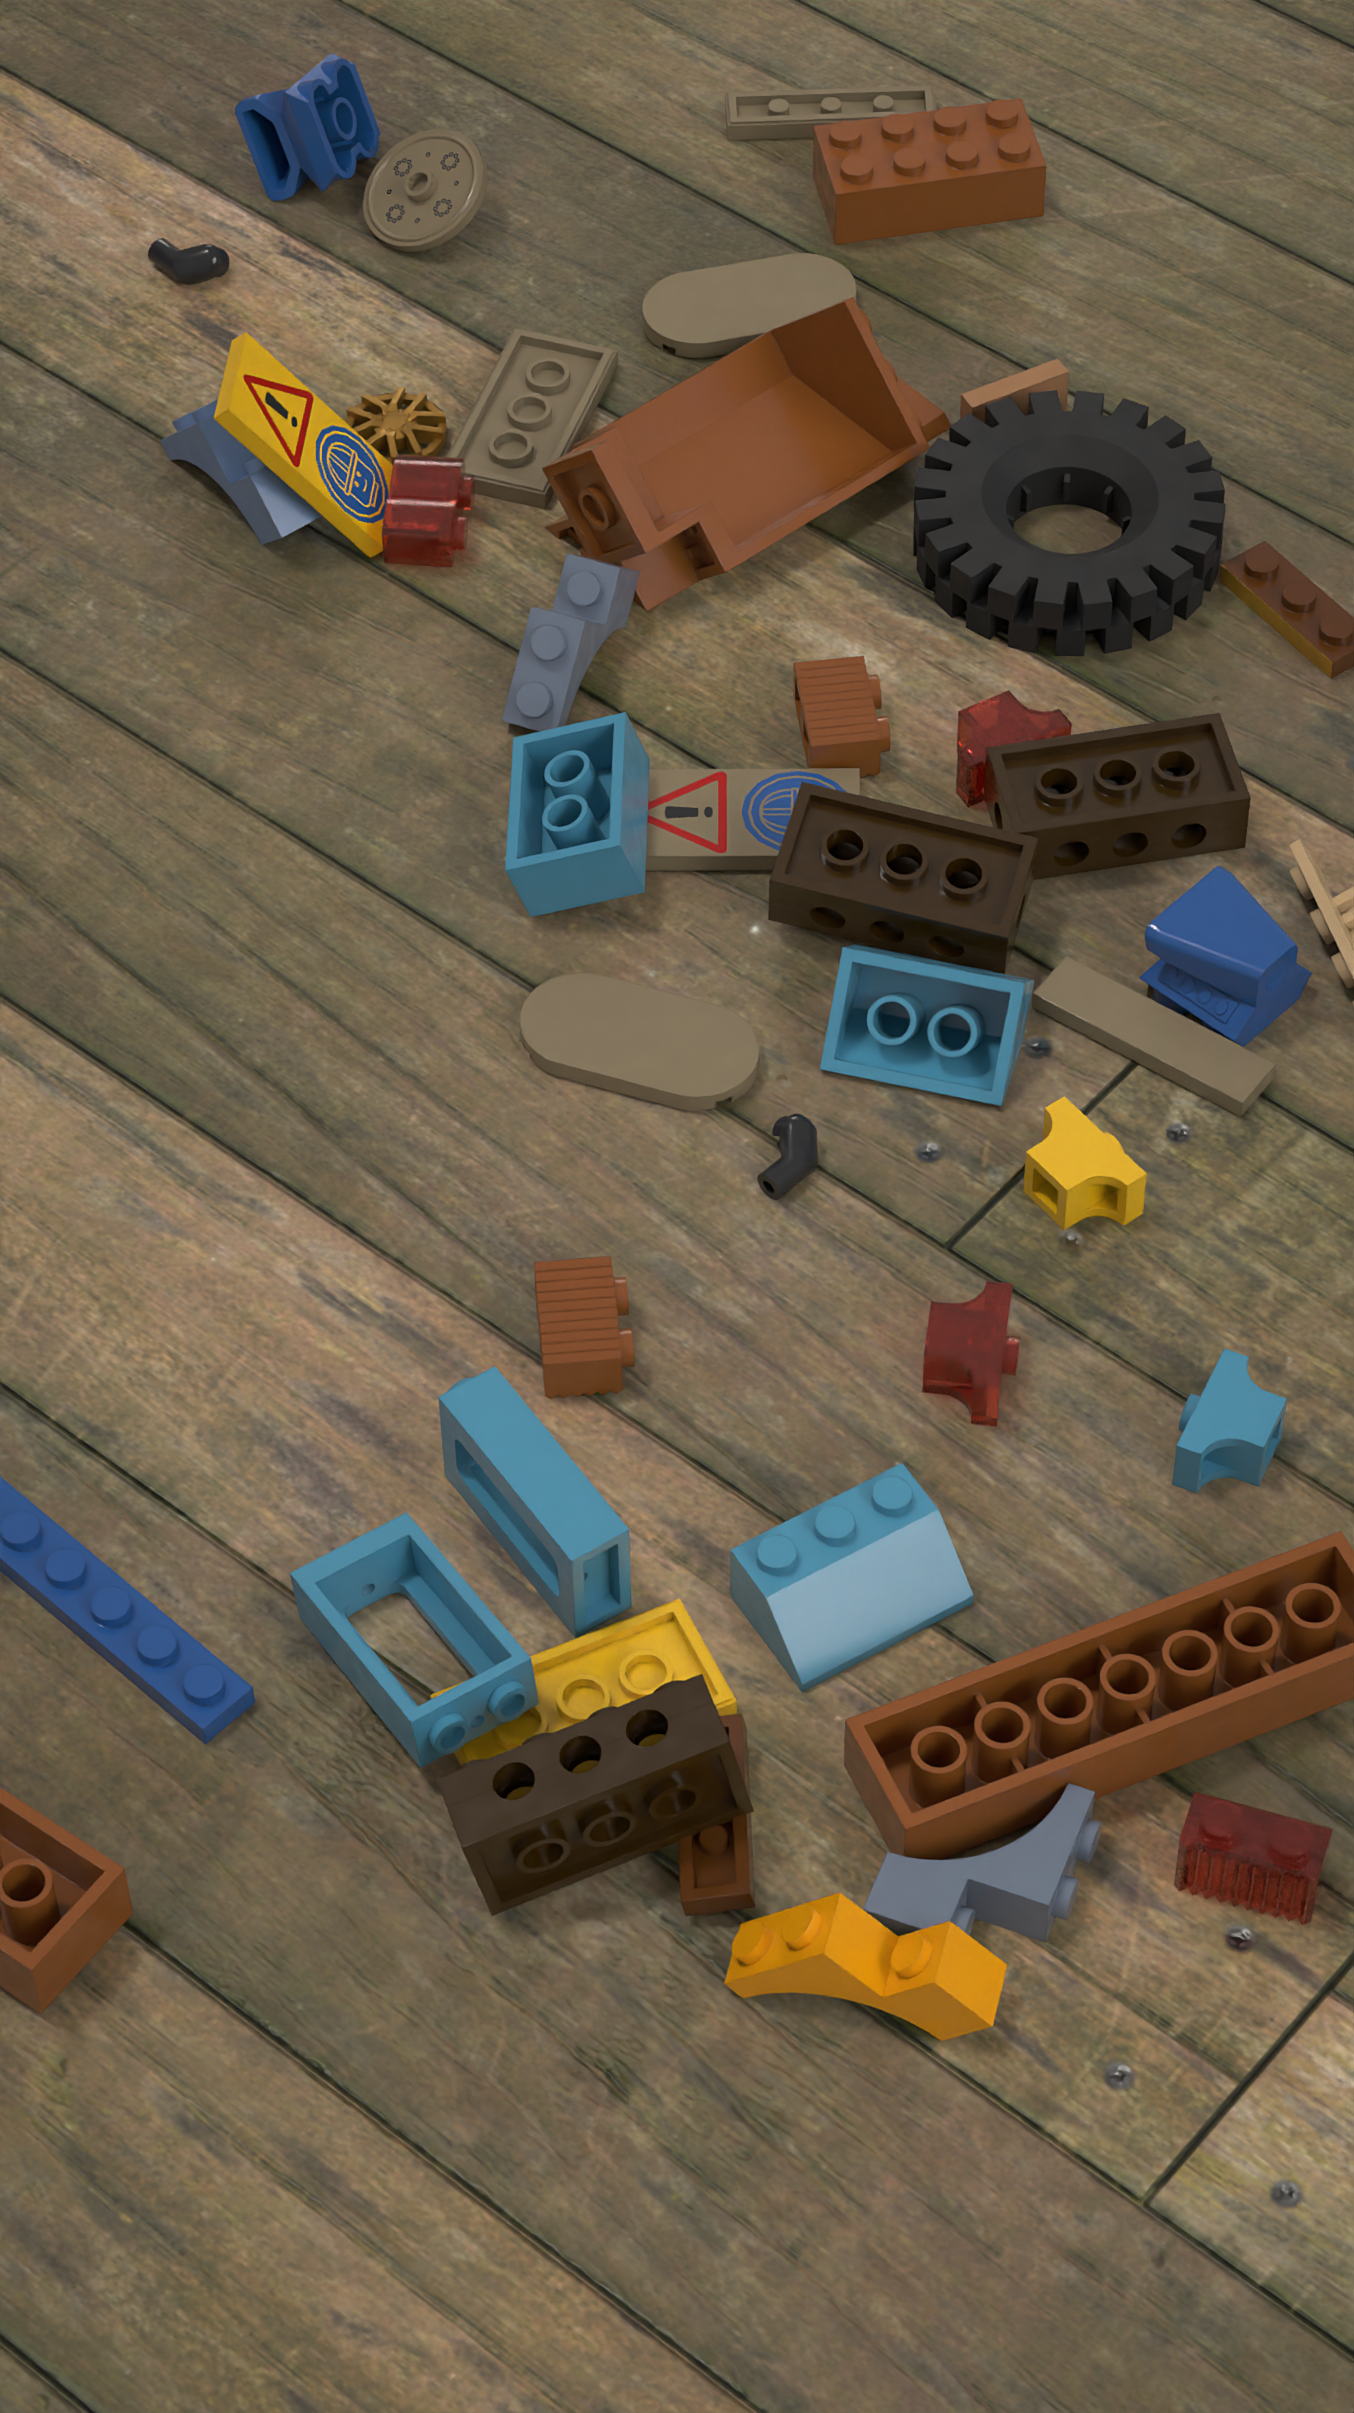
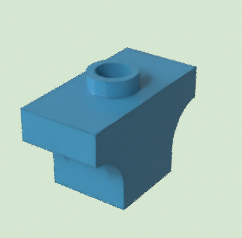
(1228, 1428)

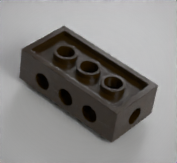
(1121, 794)
(902, 878)
(600, 1817)

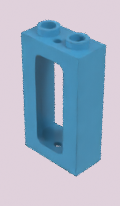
(535, 1501)
(406, 1561)

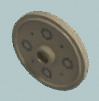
(425, 190)

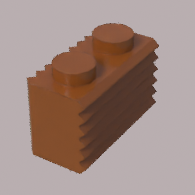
(838, 714)
(580, 1327)

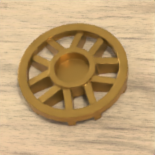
(396, 428)

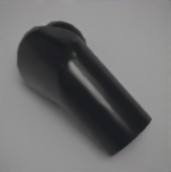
(190, 264)
(797, 1157)

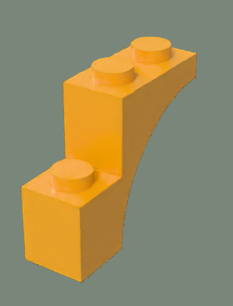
(840, 1951)

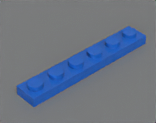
(117, 1620)

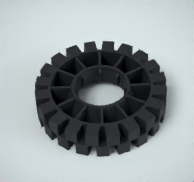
(1113, 464)

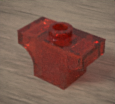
(996, 723)
(972, 1351)

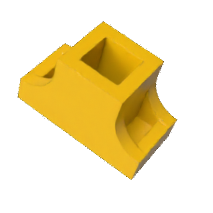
(1081, 1171)

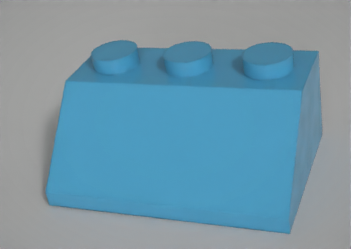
(926, 1024)
(849, 1577)

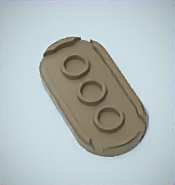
(732, 304)
(639, 1041)

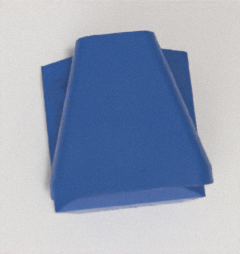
(310, 129)
(1223, 959)

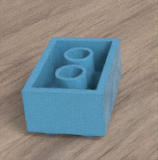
(578, 815)

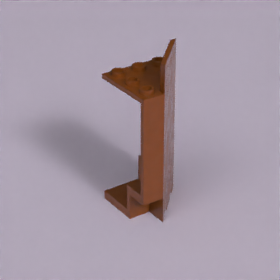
(741, 453)

